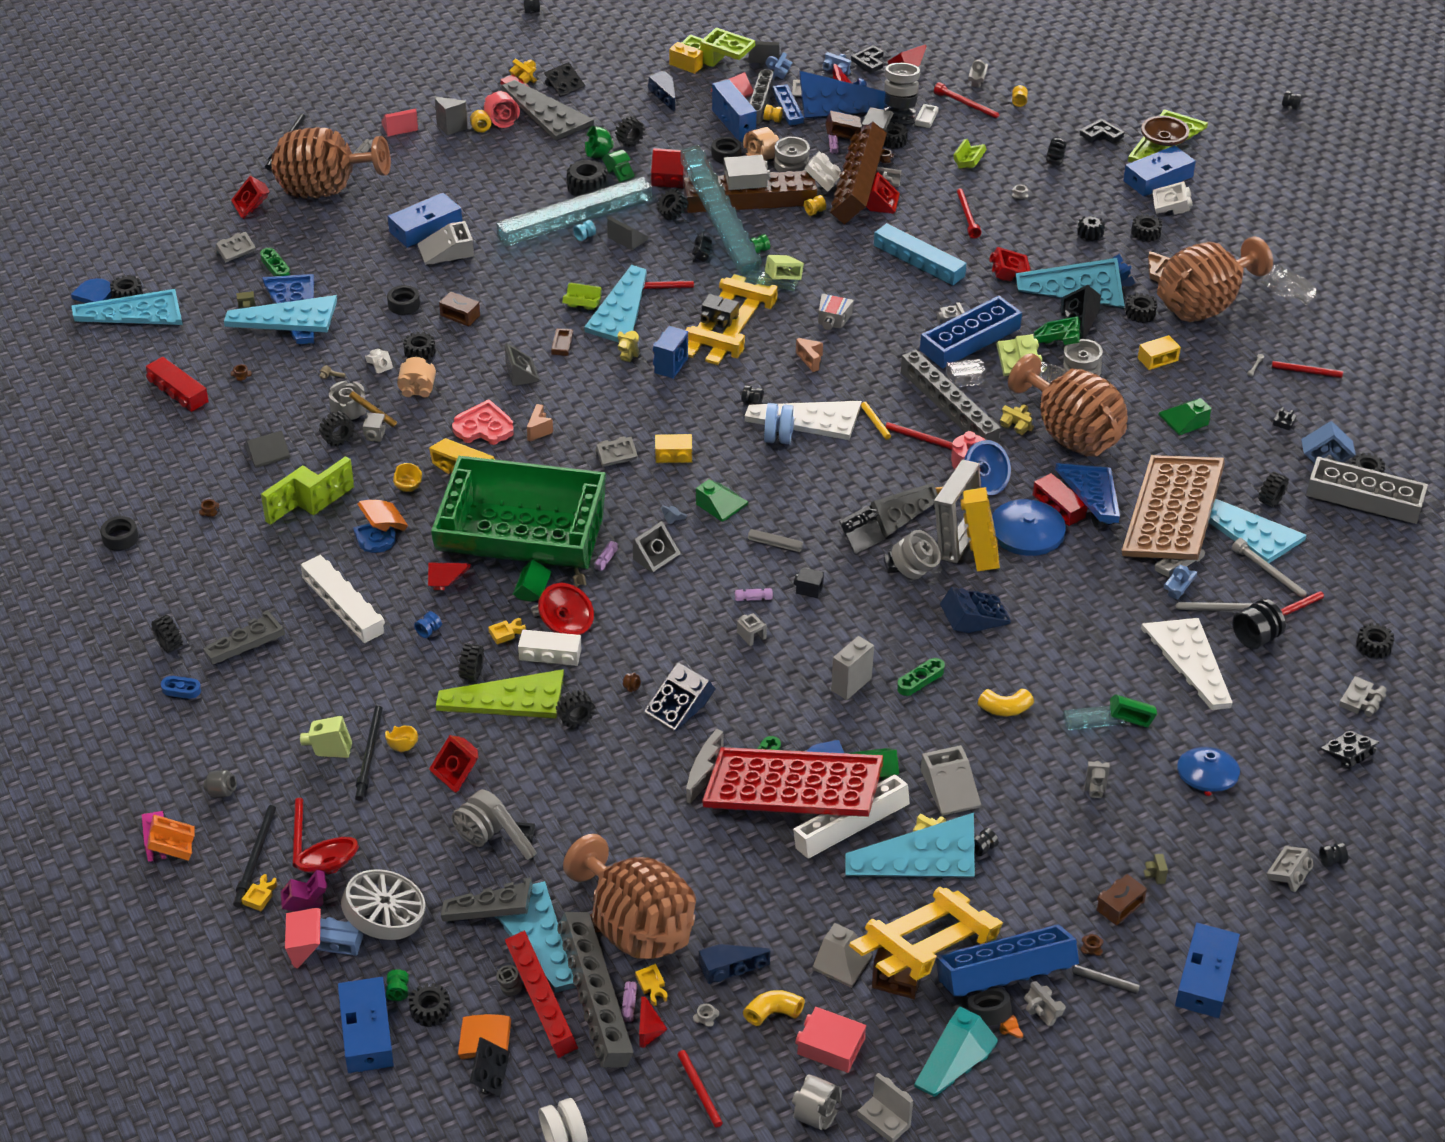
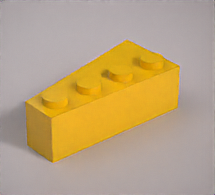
(445, 454)
(980, 528)

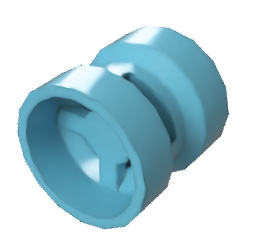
(585, 230)

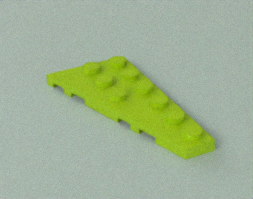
(1146, 148)
(518, 696)

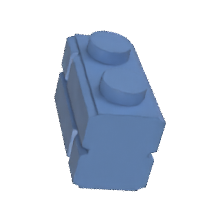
(339, 937)

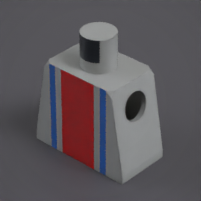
(834, 311)

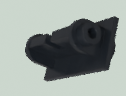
(702, 247)

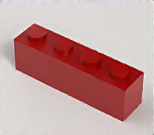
(177, 384)

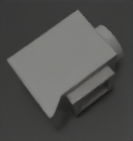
(373, 427)
(748, 626)

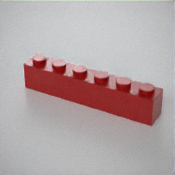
(541, 994)

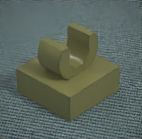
(246, 299)
(1157, 869)

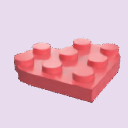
(483, 422)

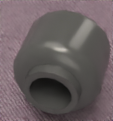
(220, 783)

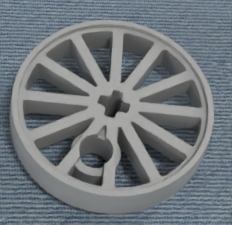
(383, 906)

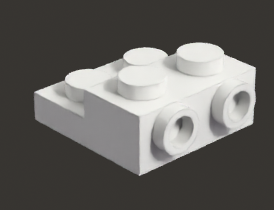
(823, 170)
(1172, 197)

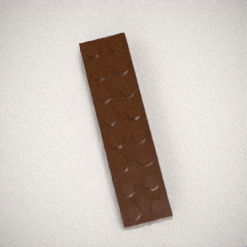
(858, 172)
(782, 190)

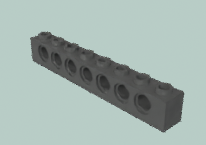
(948, 396)
(595, 990)

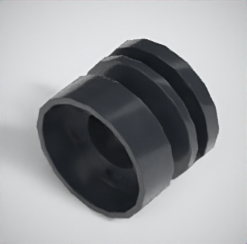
(901, 107)
(1259, 624)

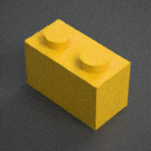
(686, 57)
(1159, 352)
(673, 448)

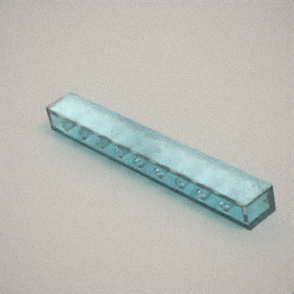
(720, 210)
(574, 211)

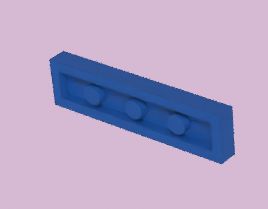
(787, 102)

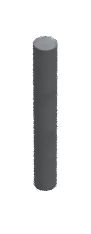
(1107, 979)

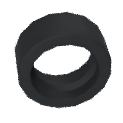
(725, 143)
(400, 292)
(122, 542)
(991, 997)

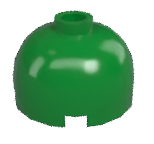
(599, 142)

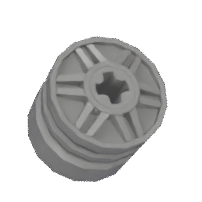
(475, 818)

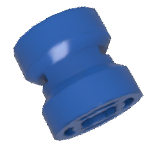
(426, 625)

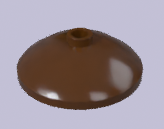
(1165, 130)

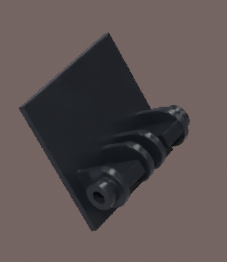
(563, 79)
(862, 529)
(1352, 748)
(489, 1067)

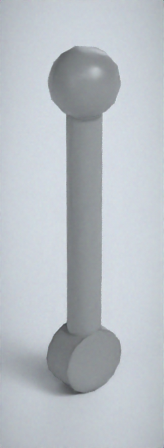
(1260, 357)

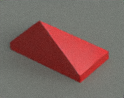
(839, 75)
(650, 1024)

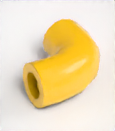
(1004, 705)
(773, 1002)

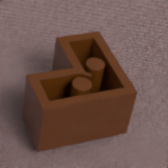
(897, 984)

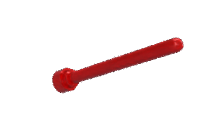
(941, 89)
(973, 230)

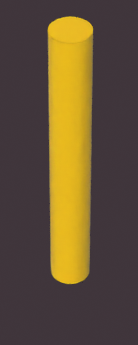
(875, 420)

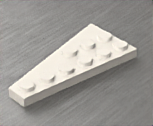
(819, 418)
(1190, 654)

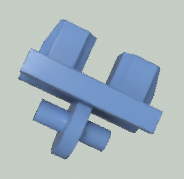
(841, 61)
(780, 66)
(1179, 581)

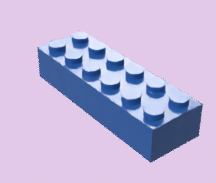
(970, 331)
(1007, 960)

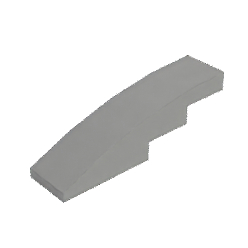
(704, 765)

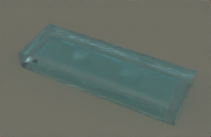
(764, 279)
(1090, 717)

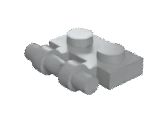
(1356, 696)

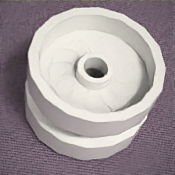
(562, 1124)

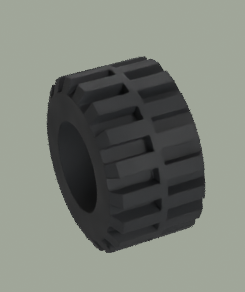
(586, 177)

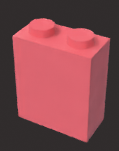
(831, 1039)

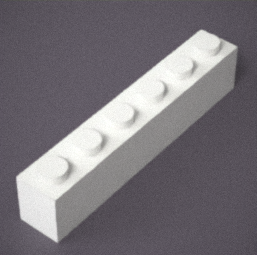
(342, 598)
(828, 829)

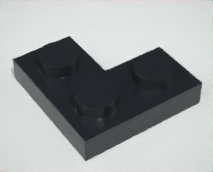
(868, 59)
(1103, 129)

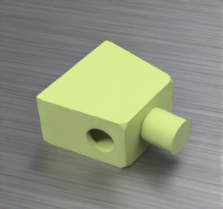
(778, 267)
(328, 738)

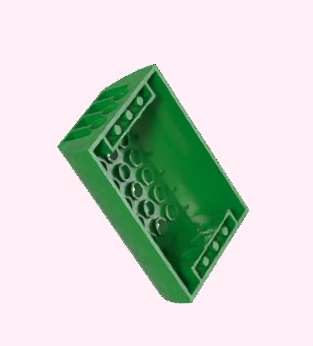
(516, 499)

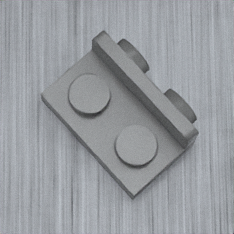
(235, 246)
(616, 451)
(1291, 866)

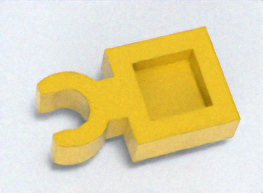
(503, 631)
(259, 895)
(651, 981)

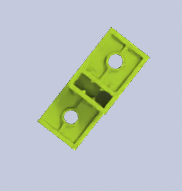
(720, 44)
(307, 490)

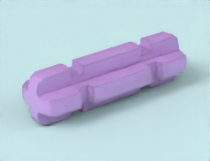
(833, 143)
(605, 555)
(753, 594)
(629, 1001)

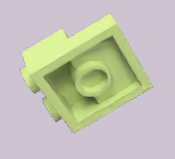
(1012, 350)

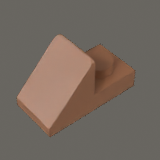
(809, 352)
(539, 424)

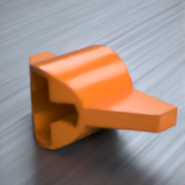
(1011, 1026)

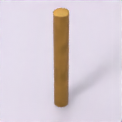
(371, 408)

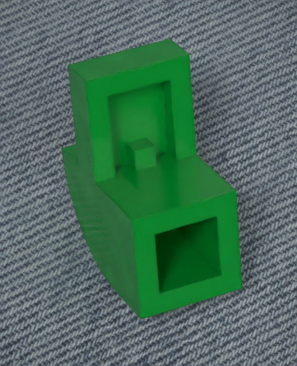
(619, 164)

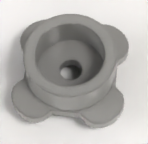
(1020, 192)
(710, 1011)

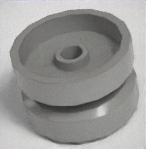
(902, 79)
(791, 154)
(1083, 355)
(916, 554)

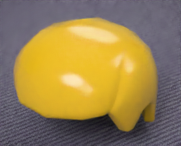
(407, 477)
(401, 738)

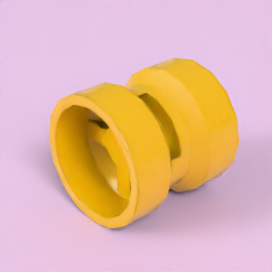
(1019, 96)
(773, 113)
(813, 205)

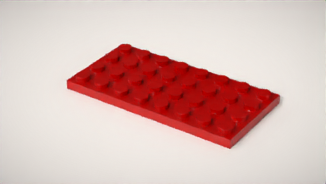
(793, 781)

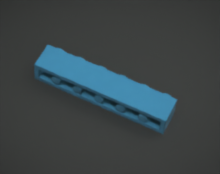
(920, 254)

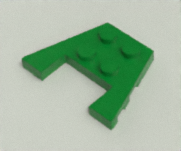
(1065, 329)

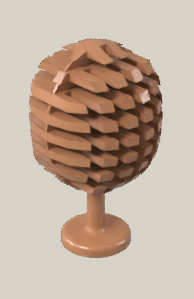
(320, 162)
(1208, 278)
(1075, 408)
(636, 901)

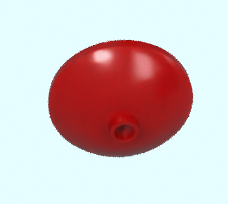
(571, 604)
(327, 855)

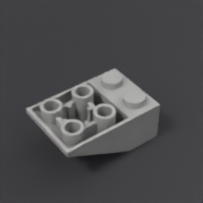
(447, 244)
(950, 780)

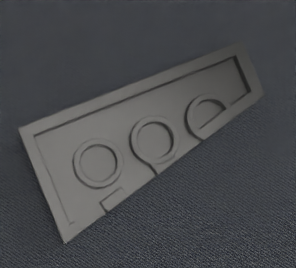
(902, 507)
(243, 639)
(489, 903)

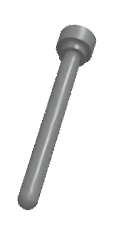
(1241, 547)
(1212, 606)

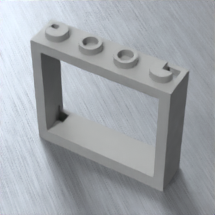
(954, 539)

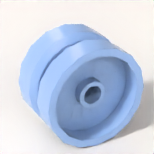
(779, 423)

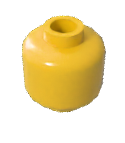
(480, 121)

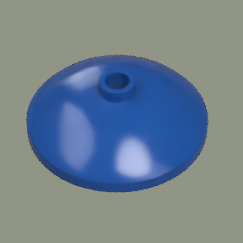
(993, 464)
(1208, 769)

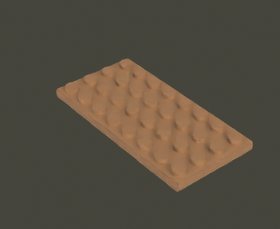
(1173, 507)

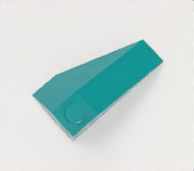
(957, 1051)

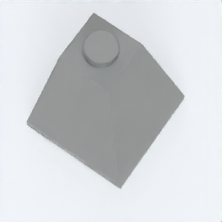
(838, 959)

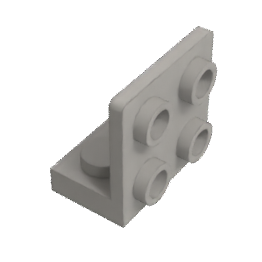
(888, 1110)

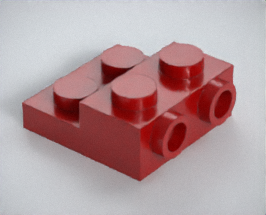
(1008, 263)

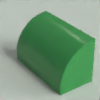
(531, 581)
(1132, 710)

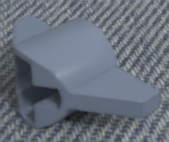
(672, 513)

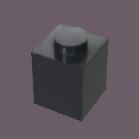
(809, 582)

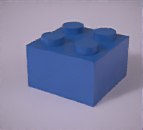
(670, 352)

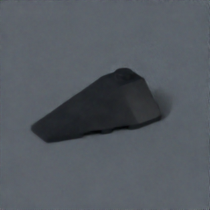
(1084, 304)

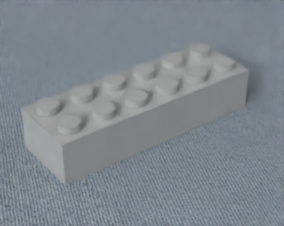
(1366, 490)

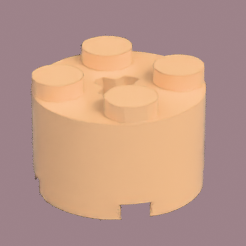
(760, 142)
(416, 377)

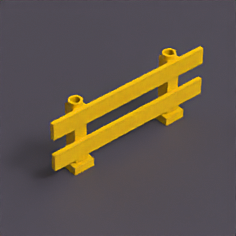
(731, 339)
(922, 955)

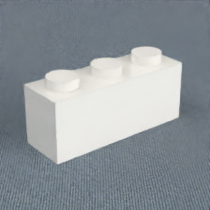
(549, 647)

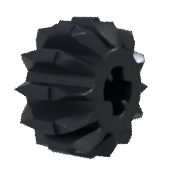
(1056, 151)
(1091, 228)

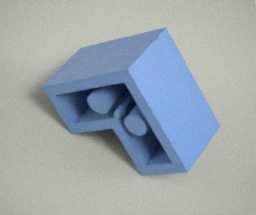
(1328, 441)

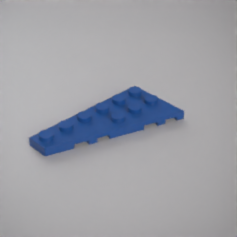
(827, 94)
(290, 289)
(1094, 487)

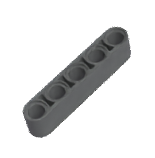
(762, 93)

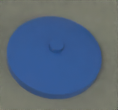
(1028, 527)

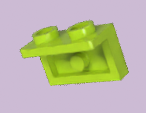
(968, 155)
(582, 295)

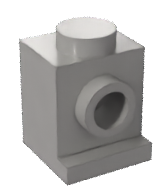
(950, 312)

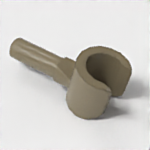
(326, 371)
(578, 578)

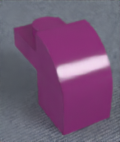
(302, 895)

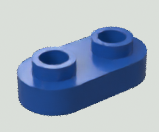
(181, 687)

